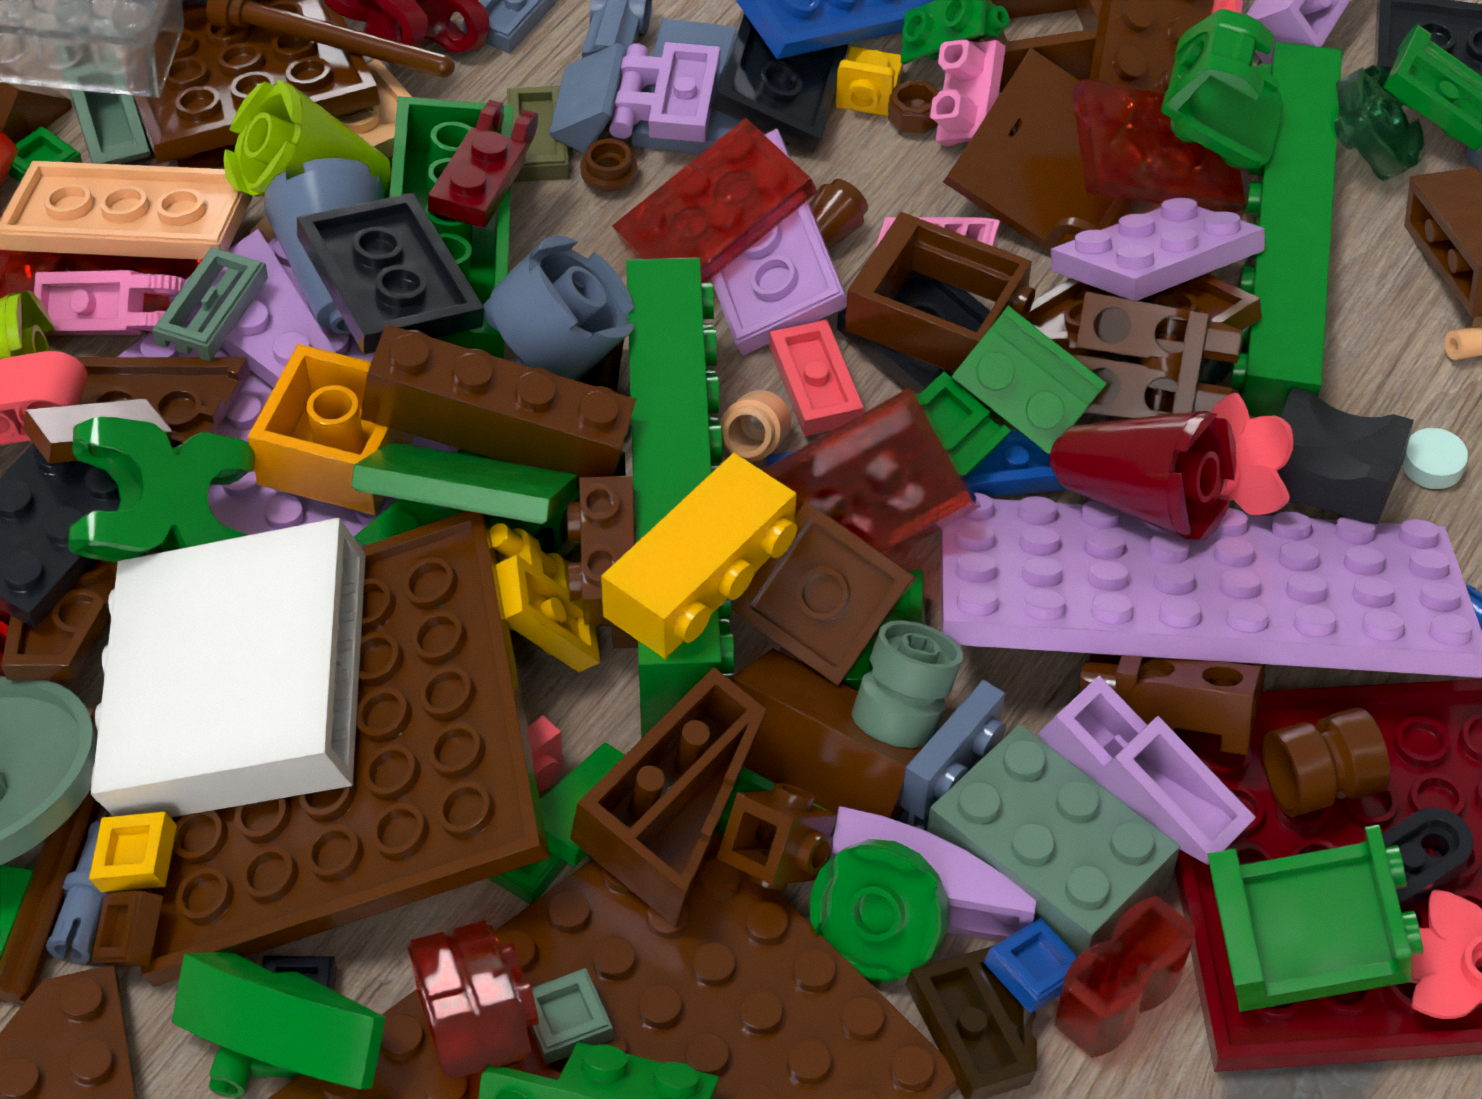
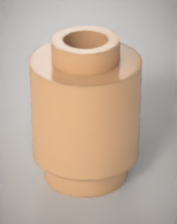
(743, 437)

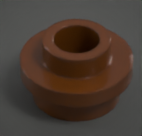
(608, 165)

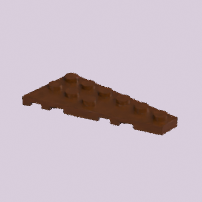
(190, 399)

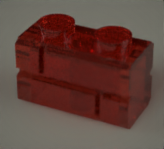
(473, 998)

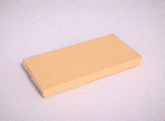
(122, 210)

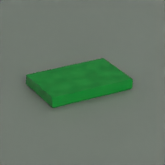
(464, 482)

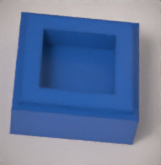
(1031, 964)

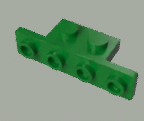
(602, 1074)

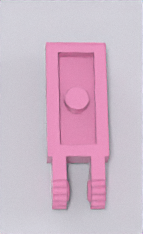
(102, 301)

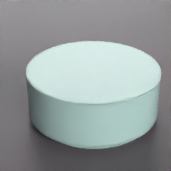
(1435, 458)

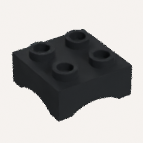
(1341, 457)

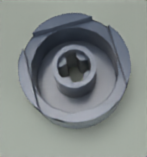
(560, 309)

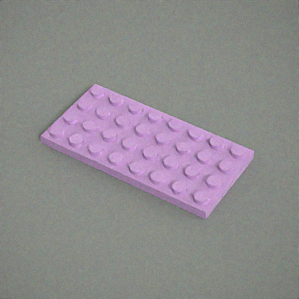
(1247, 594)

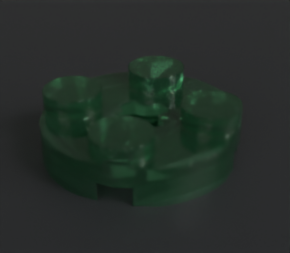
(1377, 124)

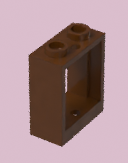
(1067, 50)
(945, 257)

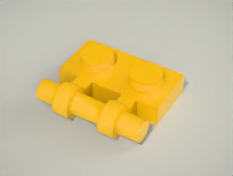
(538, 600)

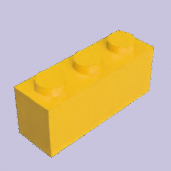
(699, 556)

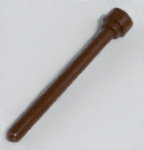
(241, 13)

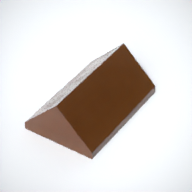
(814, 742)

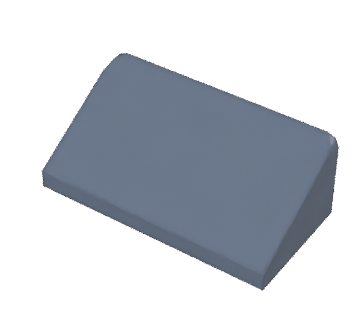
(587, 97)

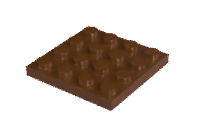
(221, 66)

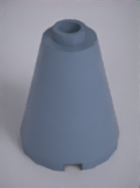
(322, 187)

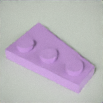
(274, 318)

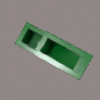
(278, 1018)

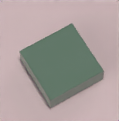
(569, 1014)

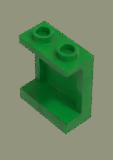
(1315, 922)

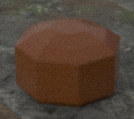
(911, 106)

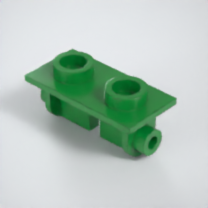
(947, 21)

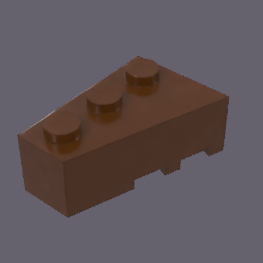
(669, 794)

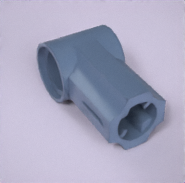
(616, 23)

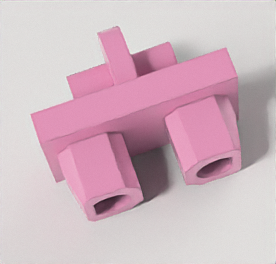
(968, 89)

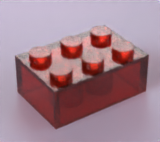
(882, 475)

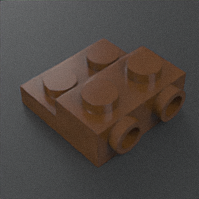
(606, 532)

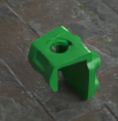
(1220, 94)

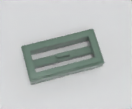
(220, 306)

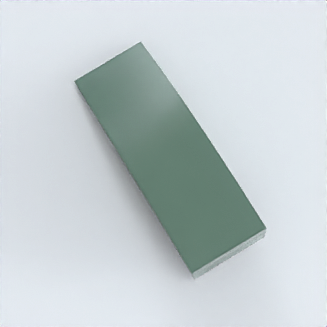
(110, 126)

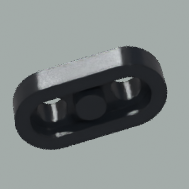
(1425, 873)

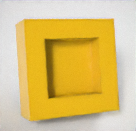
(133, 852)

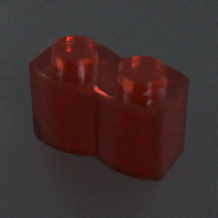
(1124, 976)

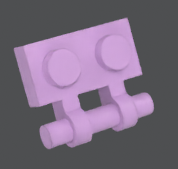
(682, 94)

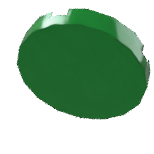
(880, 908)

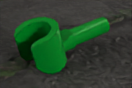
(233, 1071)

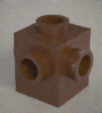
(778, 836)

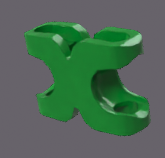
(158, 488)

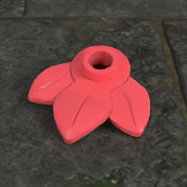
(1261, 450)
(1452, 952)

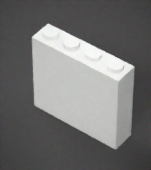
(231, 673)

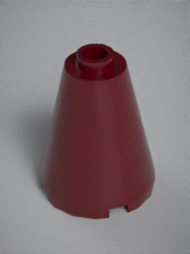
(1152, 468)

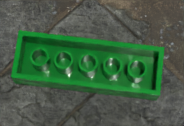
(423, 146)

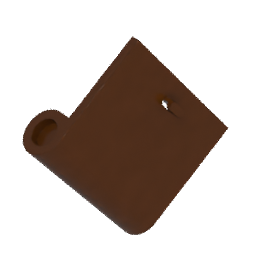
(1037, 174)

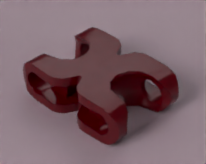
(419, 19)

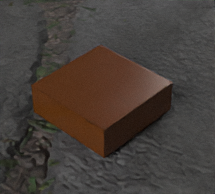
(127, 929)

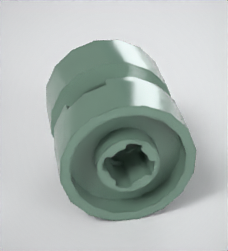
(908, 683)

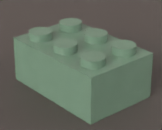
(1056, 838)

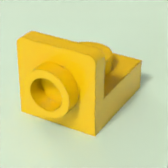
(867, 80)

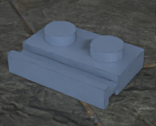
(952, 752)

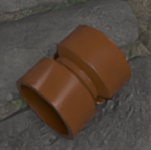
(1323, 762)

